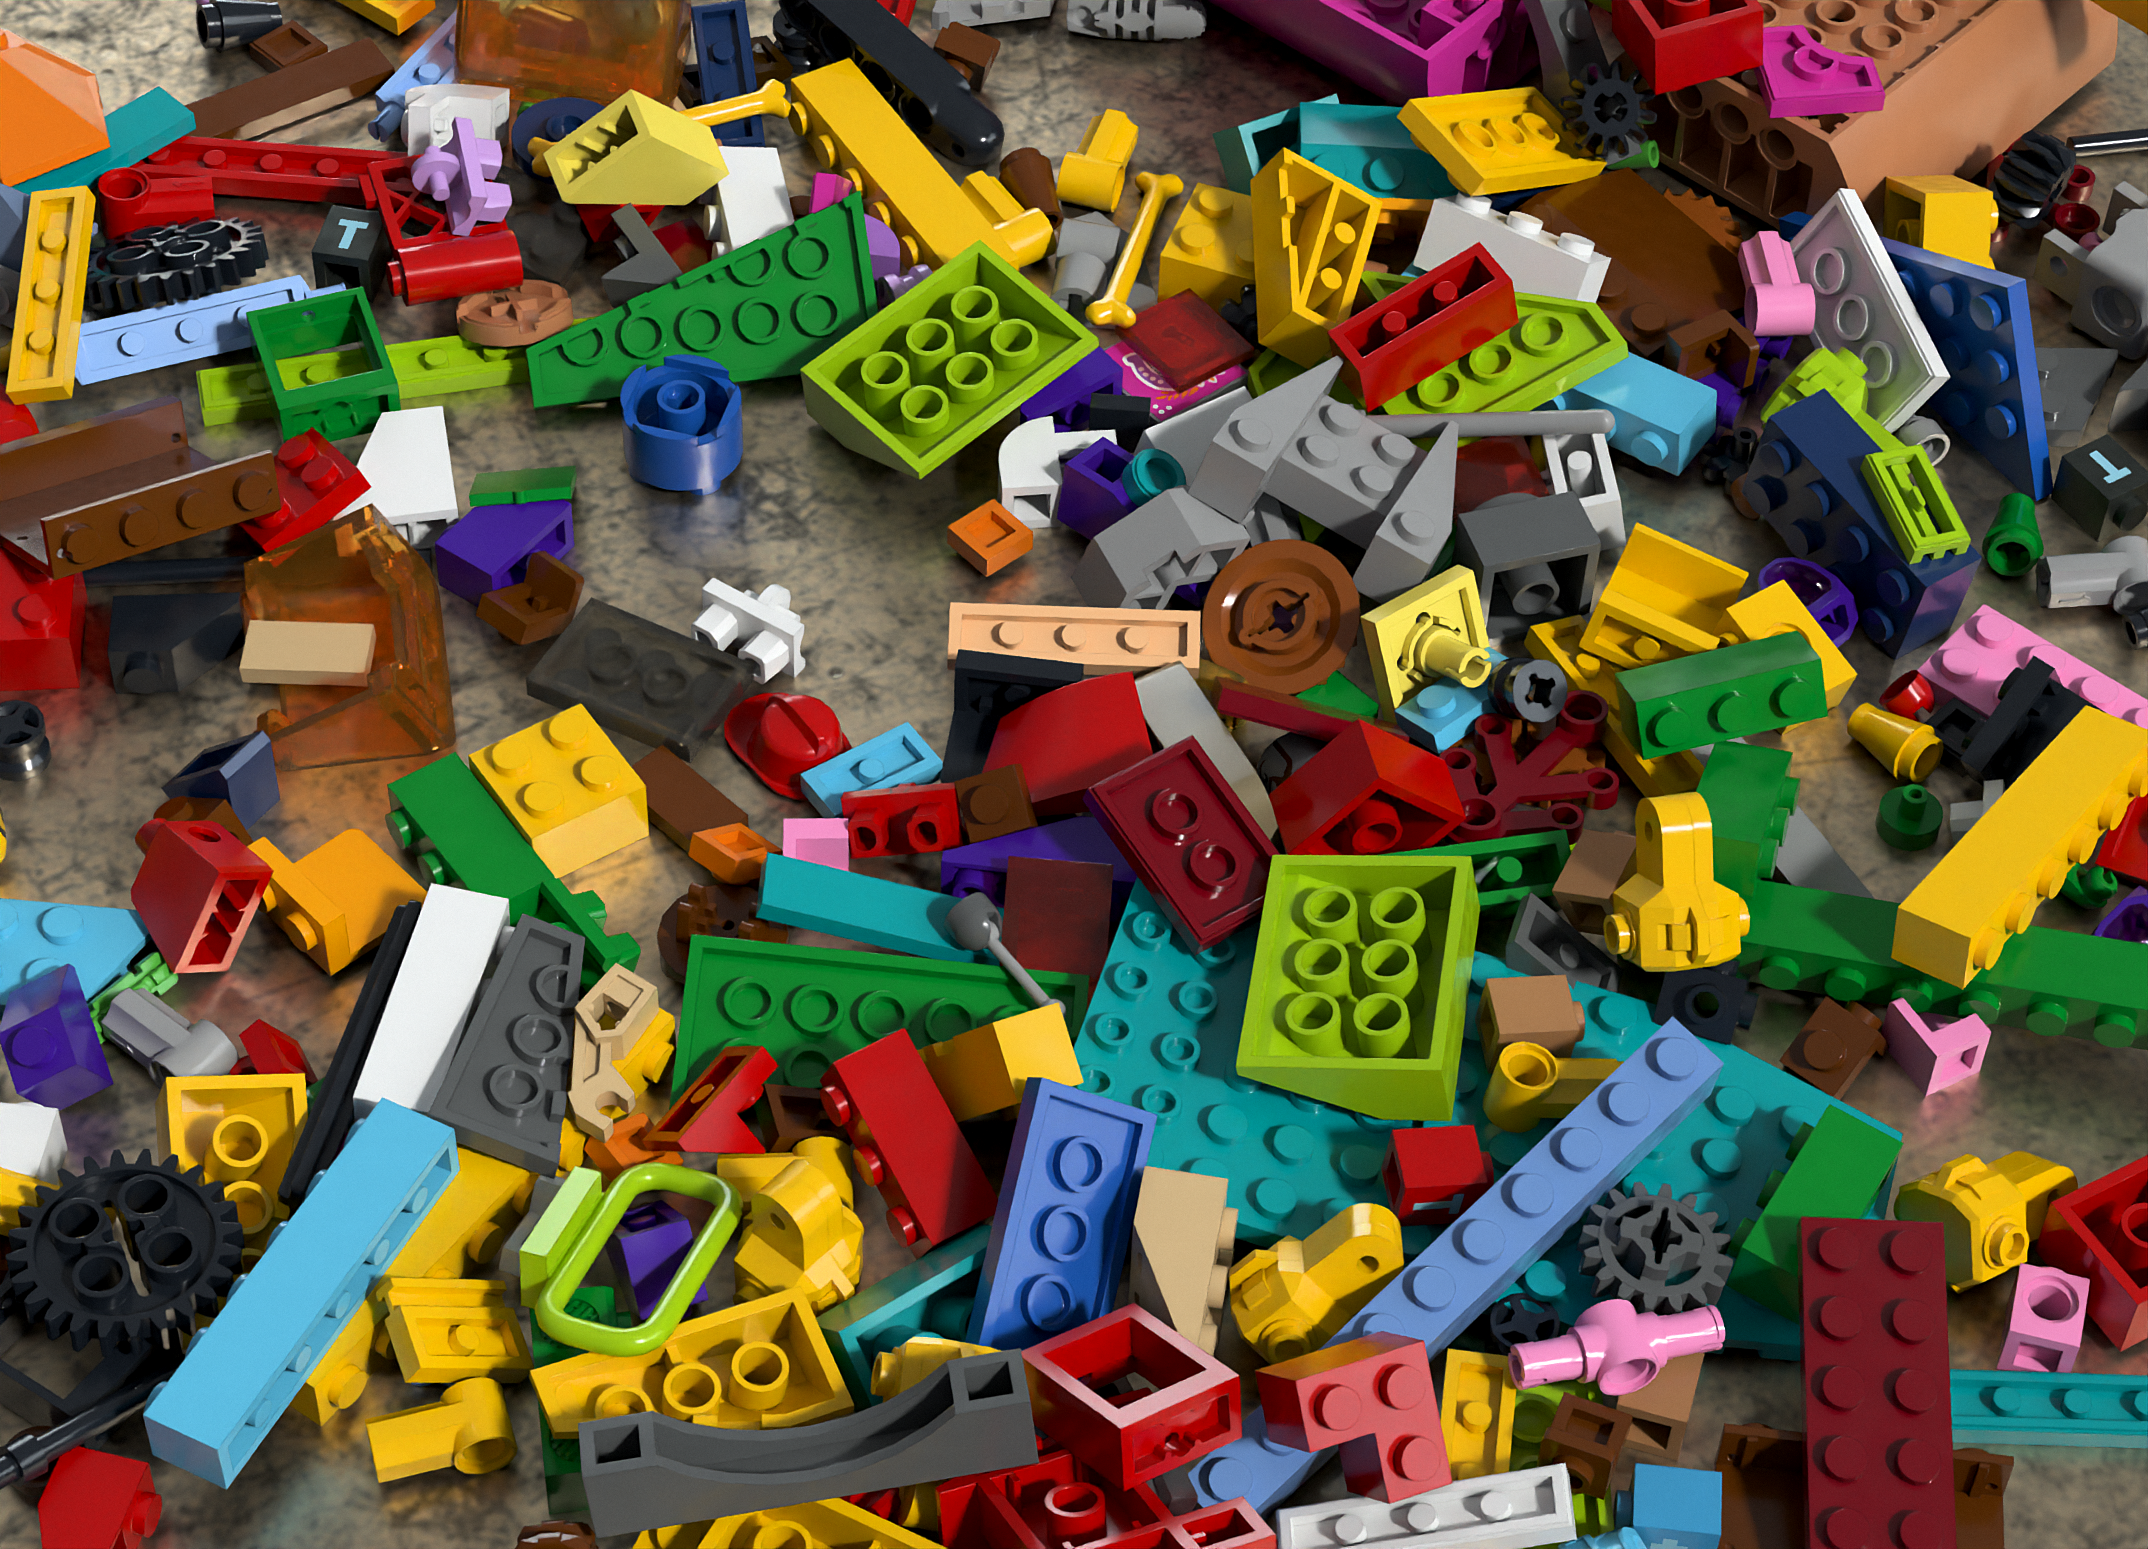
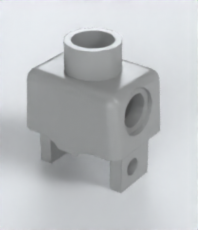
(2110, 281)

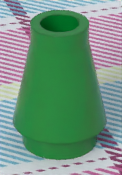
(2014, 537)

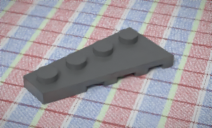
(514, 1061)

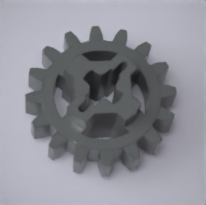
(1687, 1253)

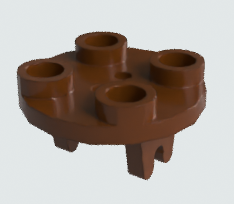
(708, 913)

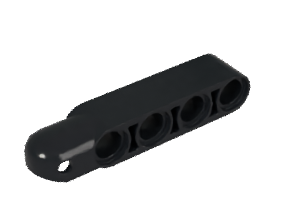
(905, 71)

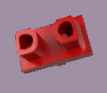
(903, 820)

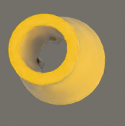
(1898, 743)

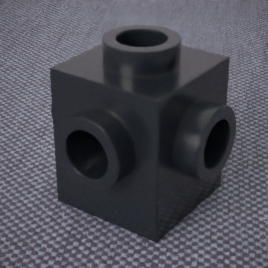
(1681, 1000)

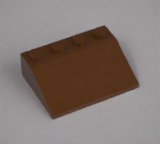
(1660, 262)

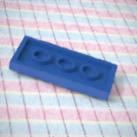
(1060, 1216)

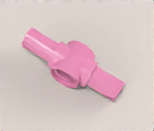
(1616, 1347)

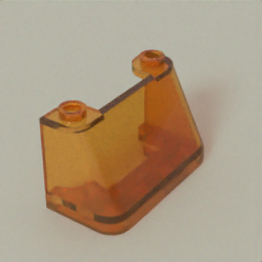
(574, 47)
(361, 575)

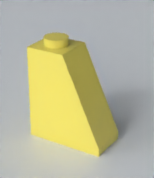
(636, 156)

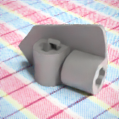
(1085, 263)

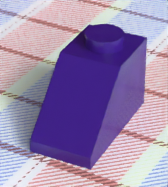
(1070, 393)
(496, 542)
(53, 1041)
(648, 1252)

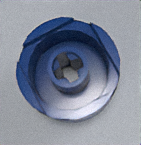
(682, 424)

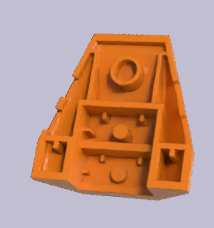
(46, 110)

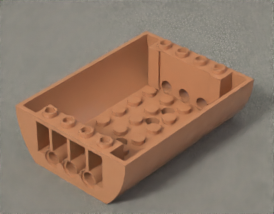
(1955, 83)

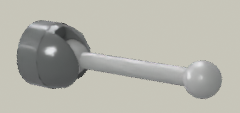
(978, 926)

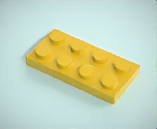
(1498, 140)

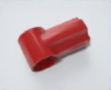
(134, 201)

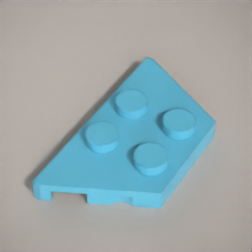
(49, 935)

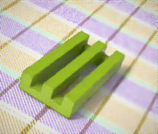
(1905, 505)

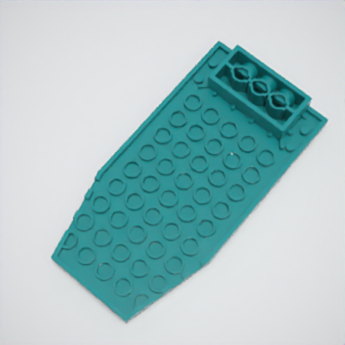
(1169, 1042)

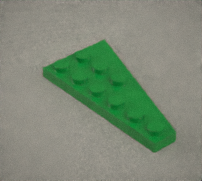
(751, 310)
(830, 1002)

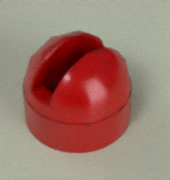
(1908, 695)

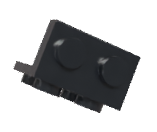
(984, 692)
(2022, 725)

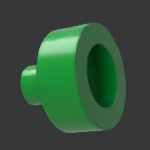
(1909, 818)

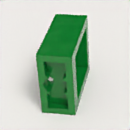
(333, 407)

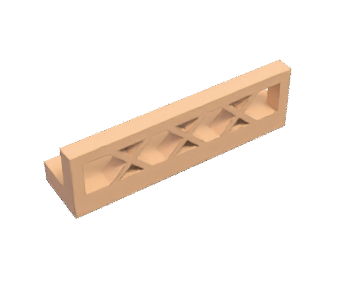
(1094, 636)

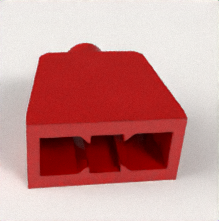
(197, 892)

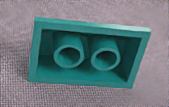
(1370, 151)
(920, 1300)

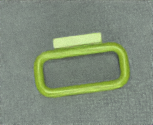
(579, 1226)

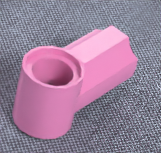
(1774, 295)

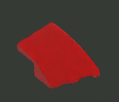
(1072, 740)

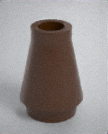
(1031, 182)

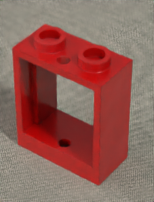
(1126, 1445)

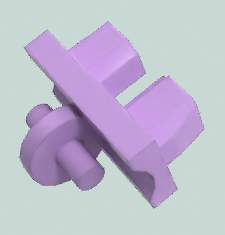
(458, 176)

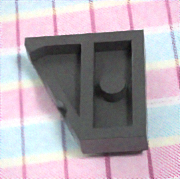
(2071, 389)

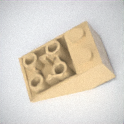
(1183, 1252)

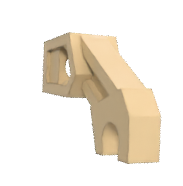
(594, 1078)

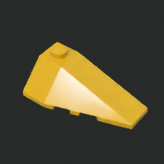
(241, 1135)
(725, 1370)

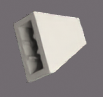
(410, 475)

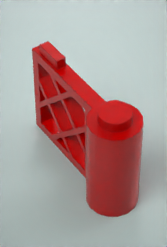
(439, 263)

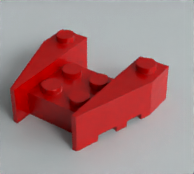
(1075, 1507)

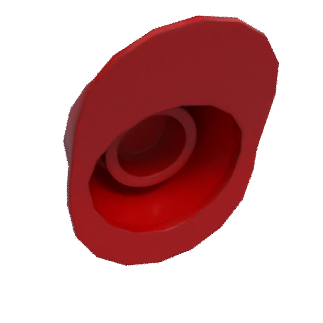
(784, 737)

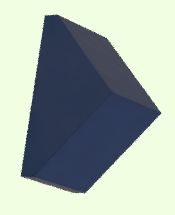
(232, 771)

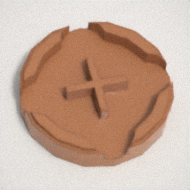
(516, 315)

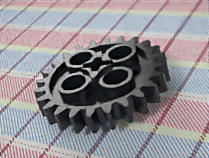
(174, 262)
(63, 1273)

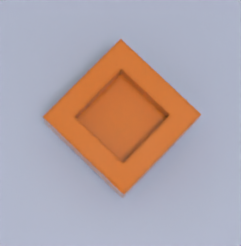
(990, 537)
(731, 852)
(626, 1149)

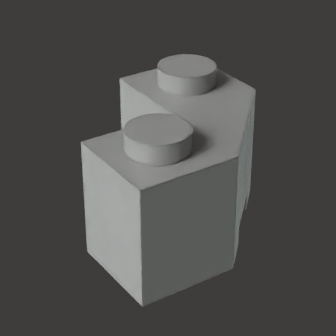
(1155, 550)

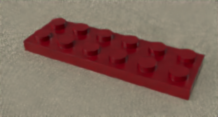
(1875, 1385)

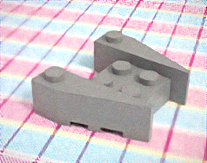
(1340, 474)

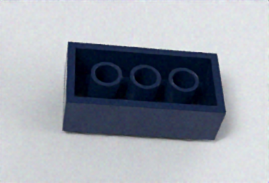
(1818, 500)

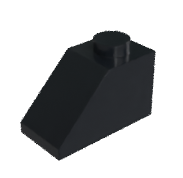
(171, 638)

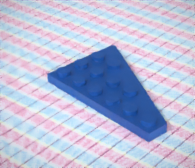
(1988, 348)

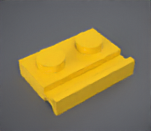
(454, 1330)

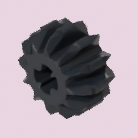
(1603, 90)
(2032, 178)

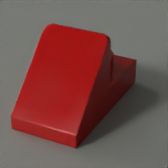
(707, 1112)

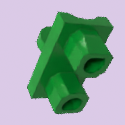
(586, 916)

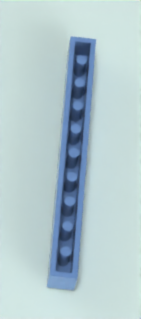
(1493, 1241)

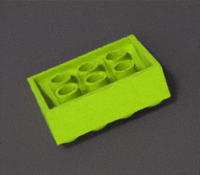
(942, 363)
(1363, 982)

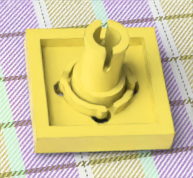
(1429, 645)

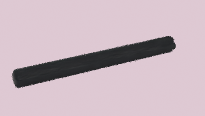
(334, 1103)

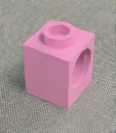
(2038, 1343)

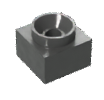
(1528, 560)

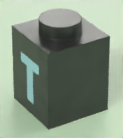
(351, 251)
(2102, 488)

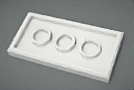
(1867, 309)

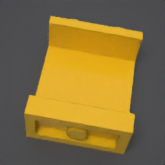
(1661, 602)

